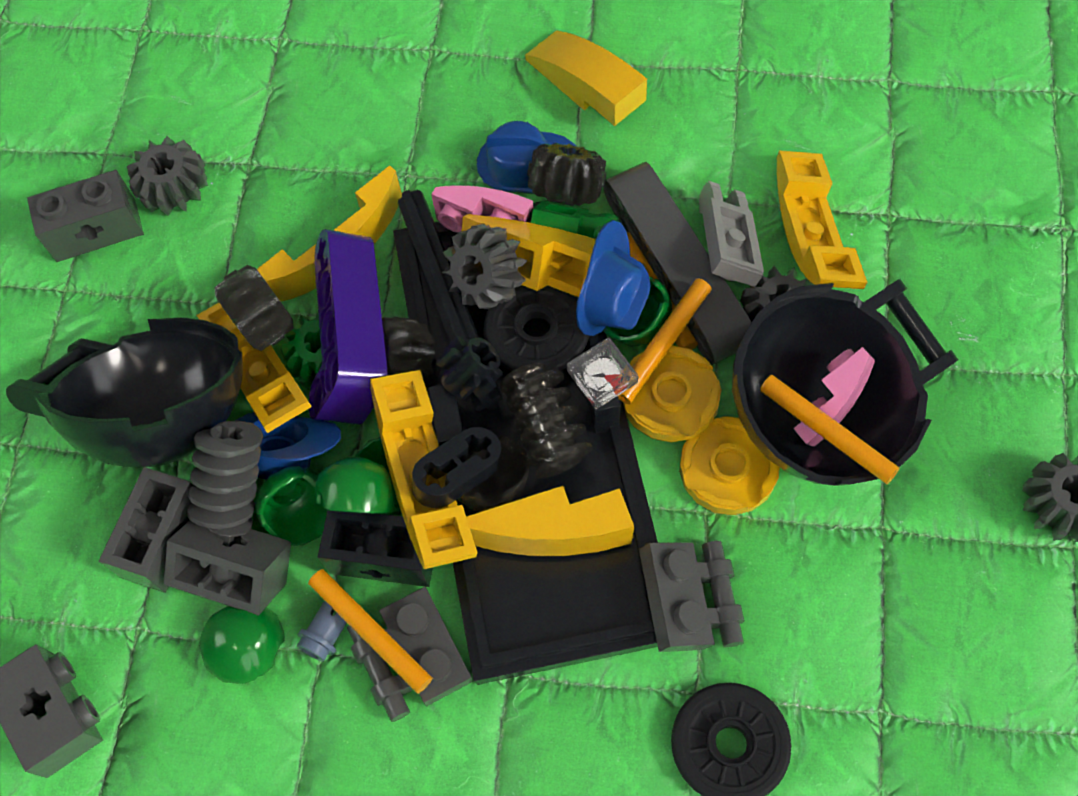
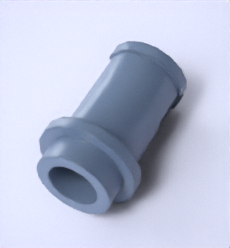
(321, 633)

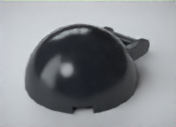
(798, 340)
(140, 396)

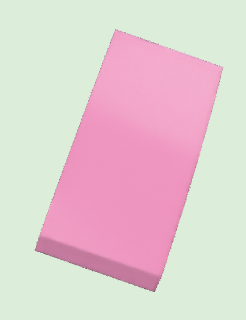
(457, 201)
(846, 382)

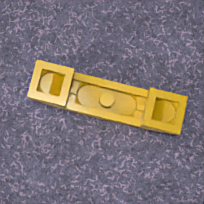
(377, 206)
(809, 223)
(265, 379)
(407, 436)

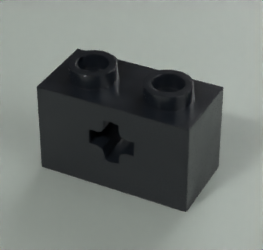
(371, 548)

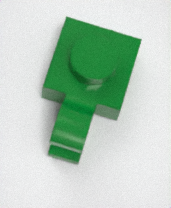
(569, 218)

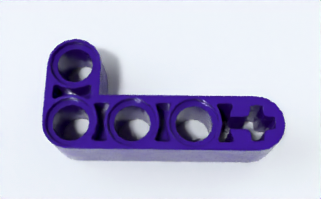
(348, 328)

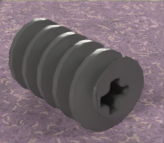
(225, 477)

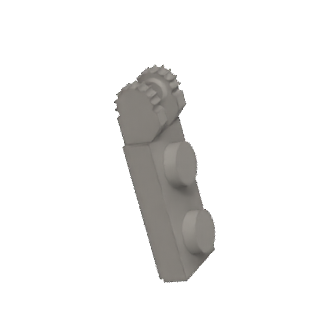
(730, 235)

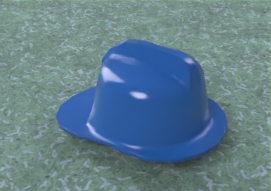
(507, 154)
(614, 284)
(293, 442)

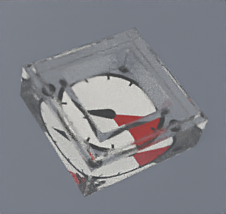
(602, 373)

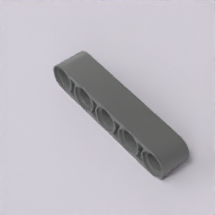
(677, 258)

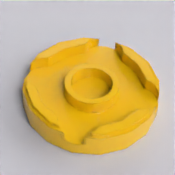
(677, 397)
(726, 469)

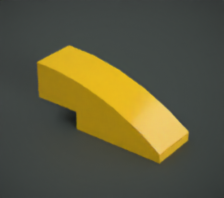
(589, 75)
(553, 254)
(552, 526)

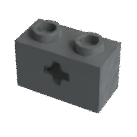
(85, 216)
(148, 520)
(228, 570)
(67, 728)

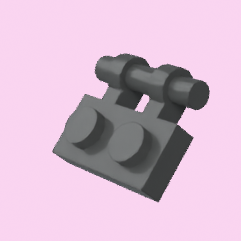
(678, 596)
(423, 635)

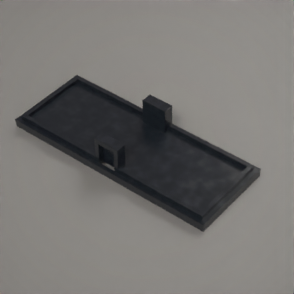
(543, 609)

